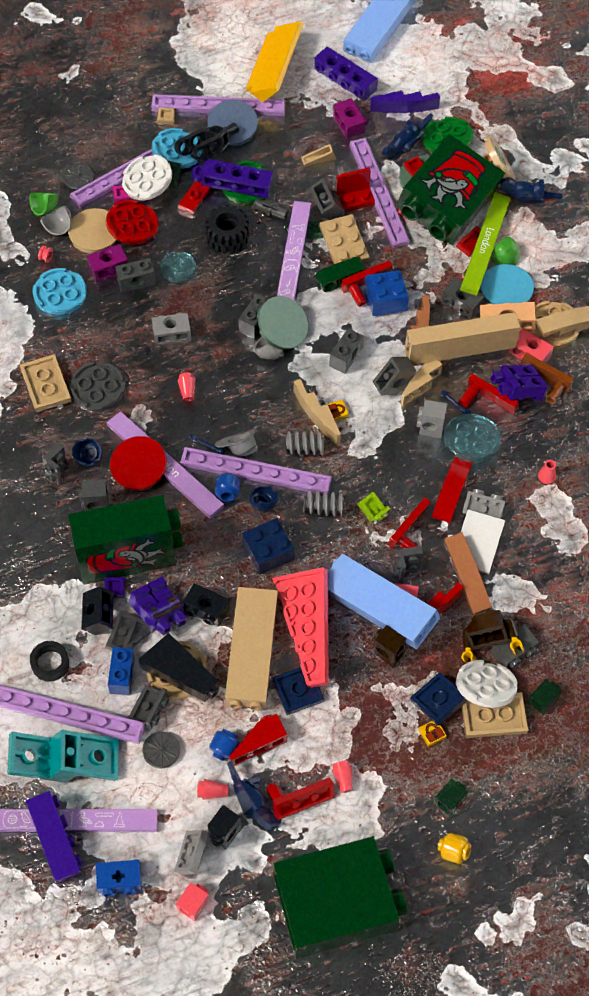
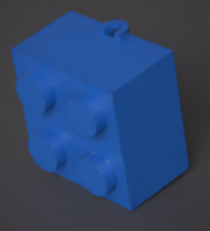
(386, 293)

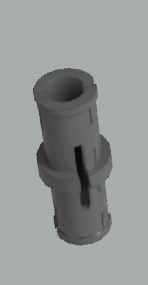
(271, 209)

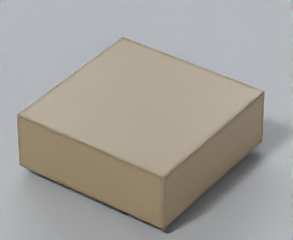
(166, 116)

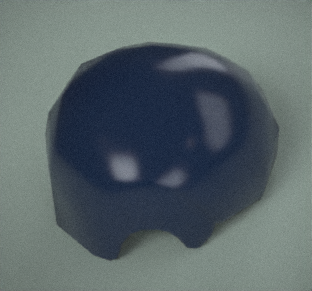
(87, 452)
(264, 498)

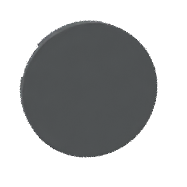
(97, 386)

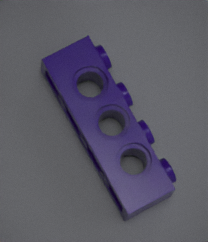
(345, 73)
(237, 178)

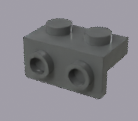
(149, 706)

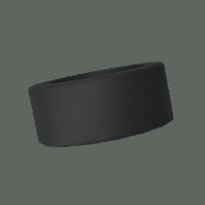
(49, 646)

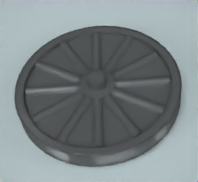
(77, 176)
(161, 750)

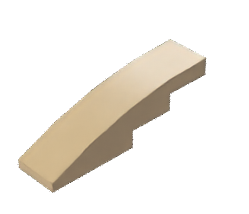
(564, 321)
(422, 381)
(319, 415)

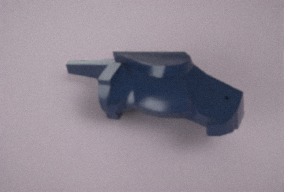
(406, 138)
(527, 191)
(253, 800)

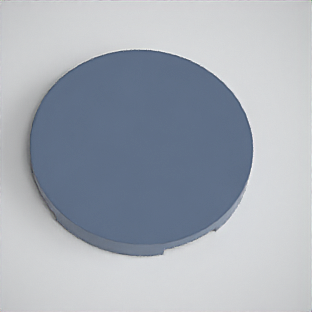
(235, 112)

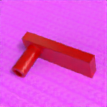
(352, 283)
(478, 385)
(399, 536)
(300, 799)

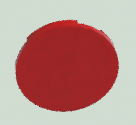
(132, 222)
(138, 463)

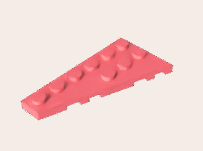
(306, 614)

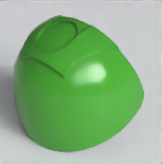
(43, 202)
(506, 252)

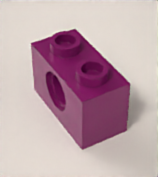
(349, 118)
(103, 262)

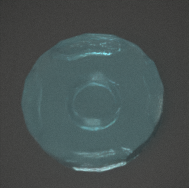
(178, 267)

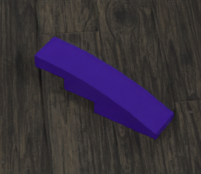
(399, 103)

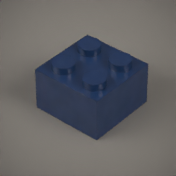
(268, 546)

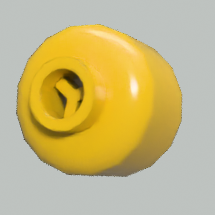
(454, 848)

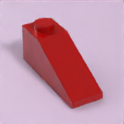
(263, 737)

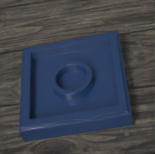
(294, 691)
(438, 698)

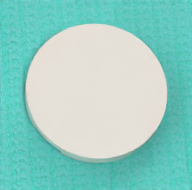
(147, 177)
(486, 684)

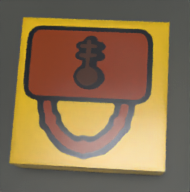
(338, 410)
(432, 733)

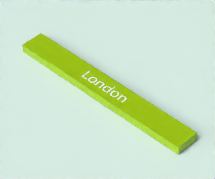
(485, 244)

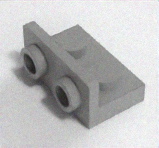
(484, 504)
(191, 853)

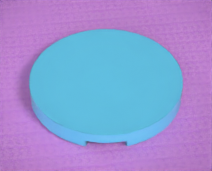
(164, 146)
(506, 285)
(59, 291)

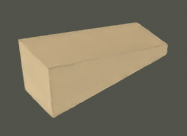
(319, 156)

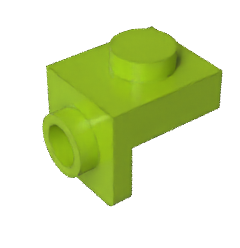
(373, 508)

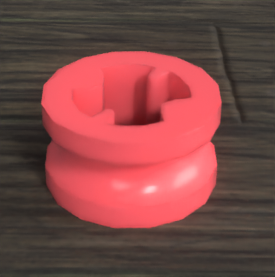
(45, 254)

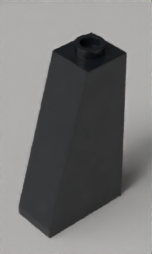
(179, 668)

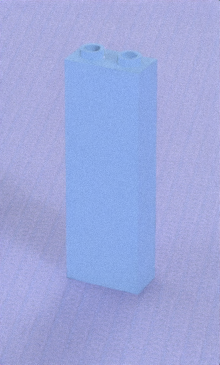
(375, 28)
(380, 600)

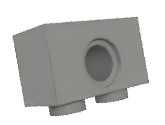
(165, 334)
(431, 418)

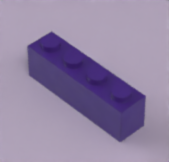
(54, 837)

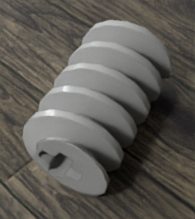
(305, 443)
(323, 503)

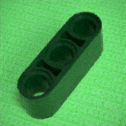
(331, 277)

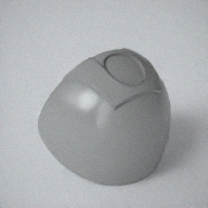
(57, 221)
(267, 351)

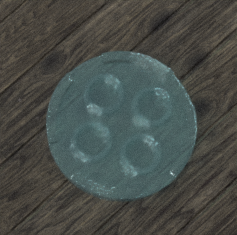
(472, 437)

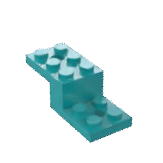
(63, 756)

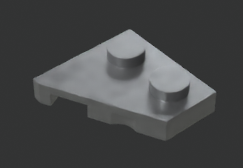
(127, 631)

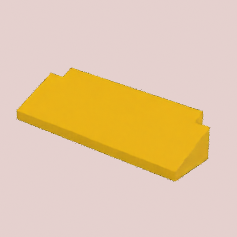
(273, 60)

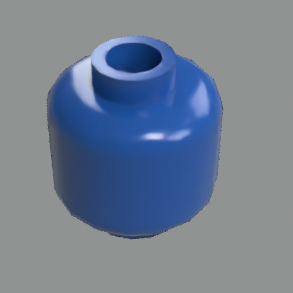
(227, 487)
(223, 744)

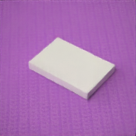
(482, 536)

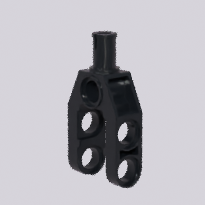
(212, 136)

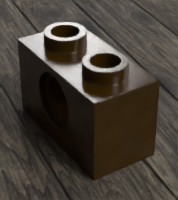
(389, 645)

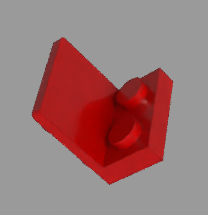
(354, 189)

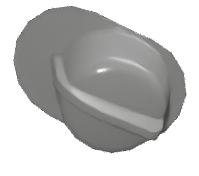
(240, 444)

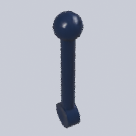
(444, 393)
(192, 437)

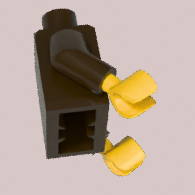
(489, 630)

